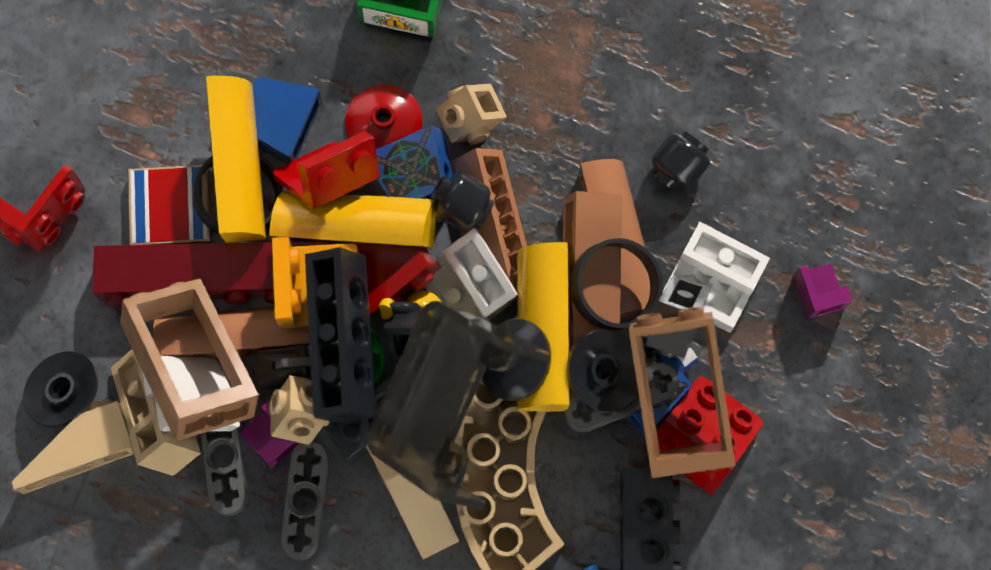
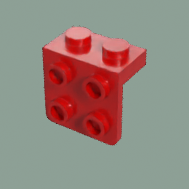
(331, 170)
(44, 218)
(396, 271)
(696, 423)

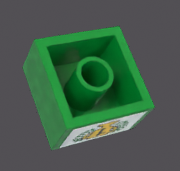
(409, 16)

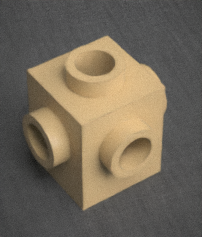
(471, 113)
(293, 412)

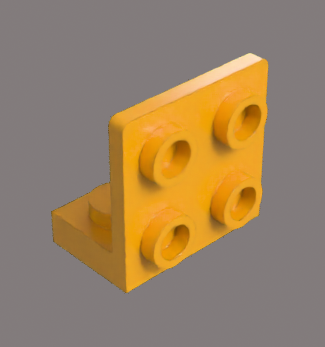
(290, 280)

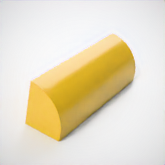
(235, 159)
(357, 220)
(544, 301)

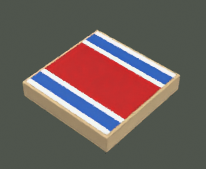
(164, 207)

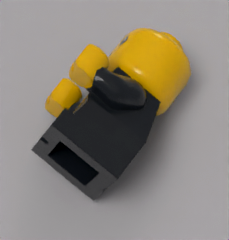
(405, 316)

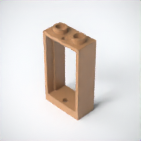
(204, 412)
(690, 458)

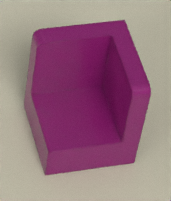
(821, 291)
(259, 436)

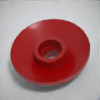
(400, 104)

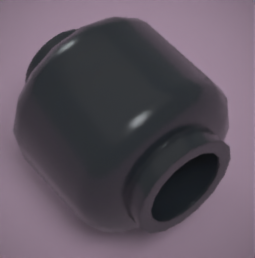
(680, 161)
(462, 201)

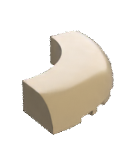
(501, 471)

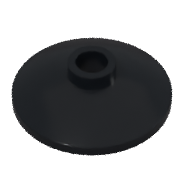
(615, 356)
(526, 373)
(60, 389)

